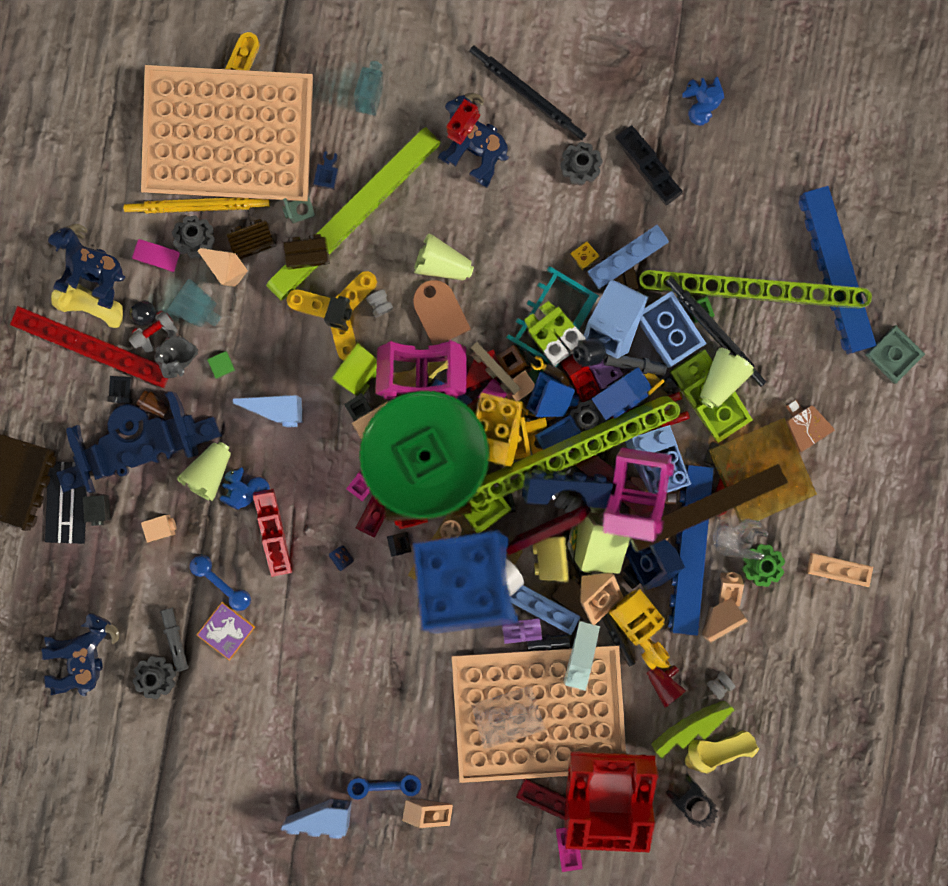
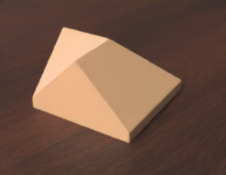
(224, 265)
(599, 595)
(722, 620)

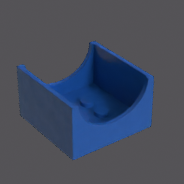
(463, 583)

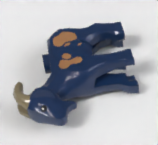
(482, 142)
(87, 264)
(81, 656)

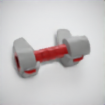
(142, 337)

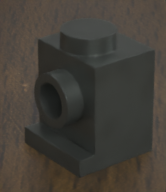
(338, 313)
(358, 407)

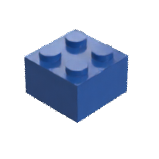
(623, 394)

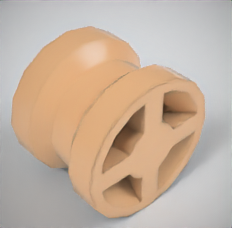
(450, 532)

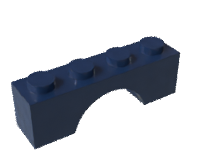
(542, 486)

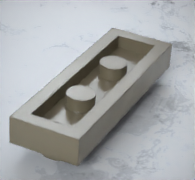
(494, 369)

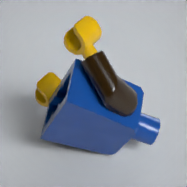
(550, 394)

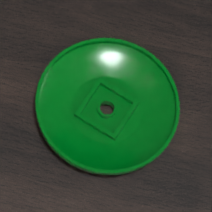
(420, 424)

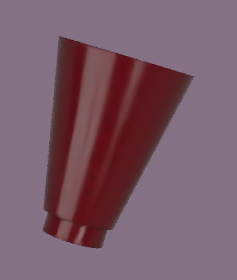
(665, 687)

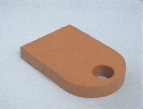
(440, 314)

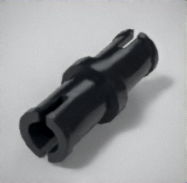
(549, 642)

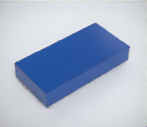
(558, 432)

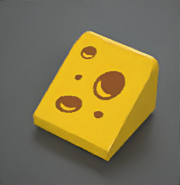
(585, 255)

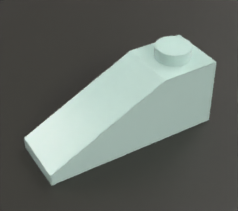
(581, 656)

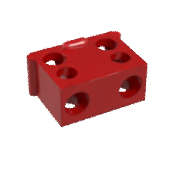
(462, 122)

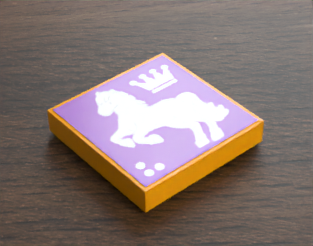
(226, 630)

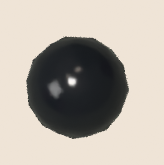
(142, 313)

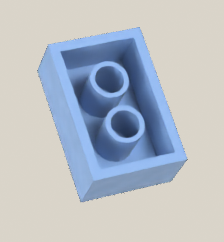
(670, 329)

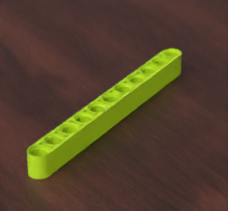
(361, 206)
(764, 287)
(581, 452)

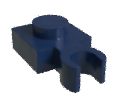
(326, 174)

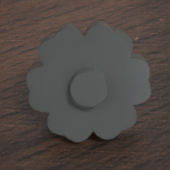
(581, 163)
(192, 236)
(587, 416)
(154, 677)

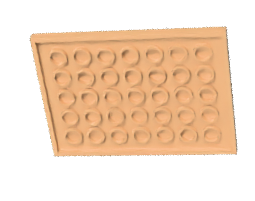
(226, 133)
(571, 716)

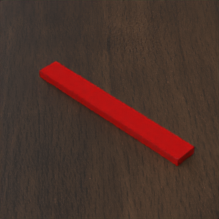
(88, 346)

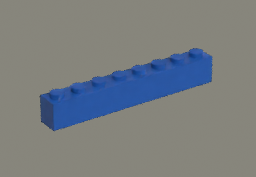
(836, 267)
(692, 551)

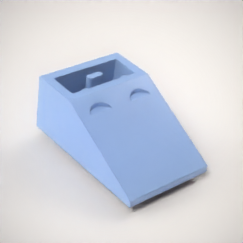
(616, 318)
(661, 442)
(327, 817)

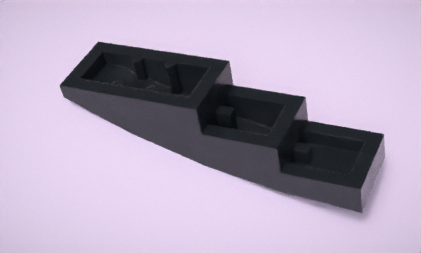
(648, 165)

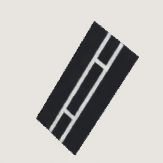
(64, 510)

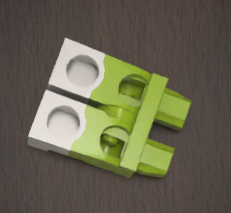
(549, 328)

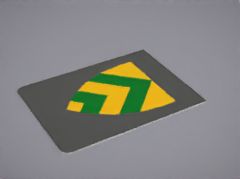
(572, 540)

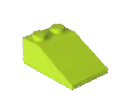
(357, 371)

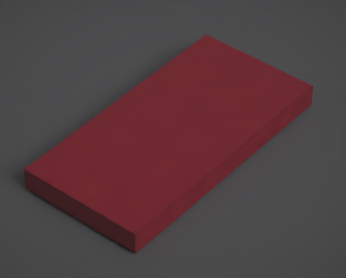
(548, 529)

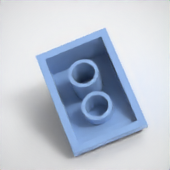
(280, 409)

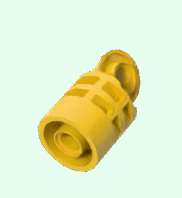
(642, 627)

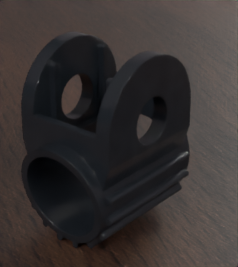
(691, 798)

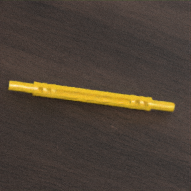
(196, 205)

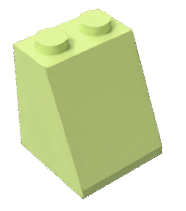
(596, 549)

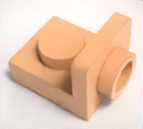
(731, 587)

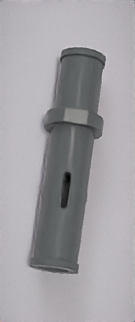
(631, 363)
(175, 644)

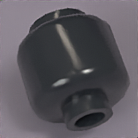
(589, 352)

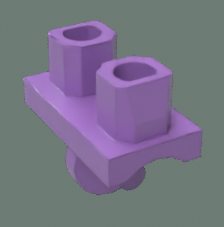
(522, 631)

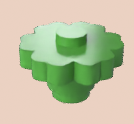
(766, 569)

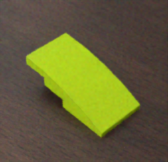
(720, 420)
(701, 722)

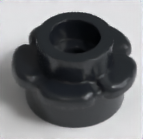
(669, 385)

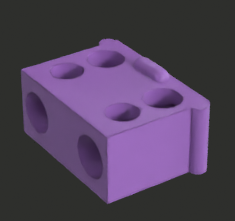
(602, 374)

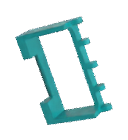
(592, 297)

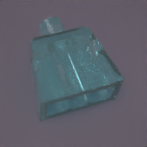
(369, 89)
(194, 305)

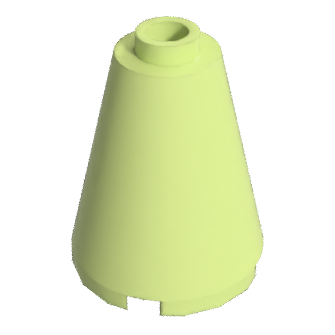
(441, 260)
(724, 377)
(206, 471)

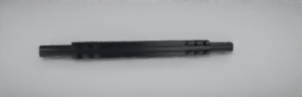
(527, 92)
(710, 325)
(610, 624)

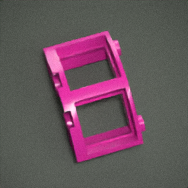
(449, 351)
(630, 525)

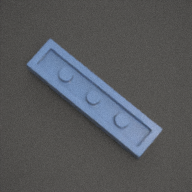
(628, 256)
(545, 609)

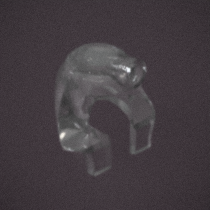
(729, 542)

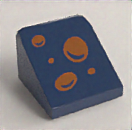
(341, 557)

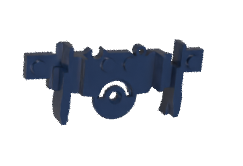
(117, 453)

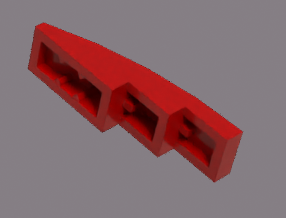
(272, 532)

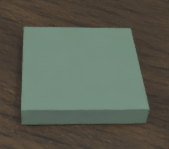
(895, 354)

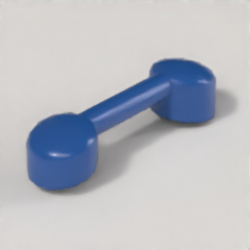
(238, 599)
(409, 785)

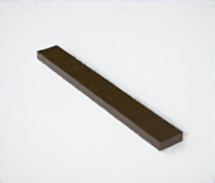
(716, 504)

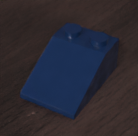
(655, 563)

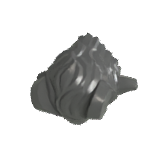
(174, 355)

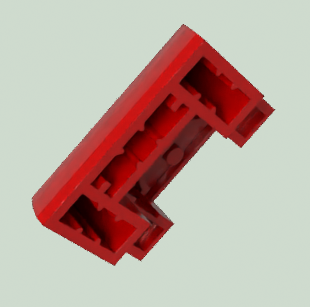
(610, 802)

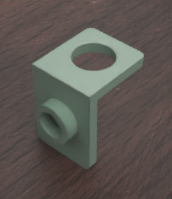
(291, 213)

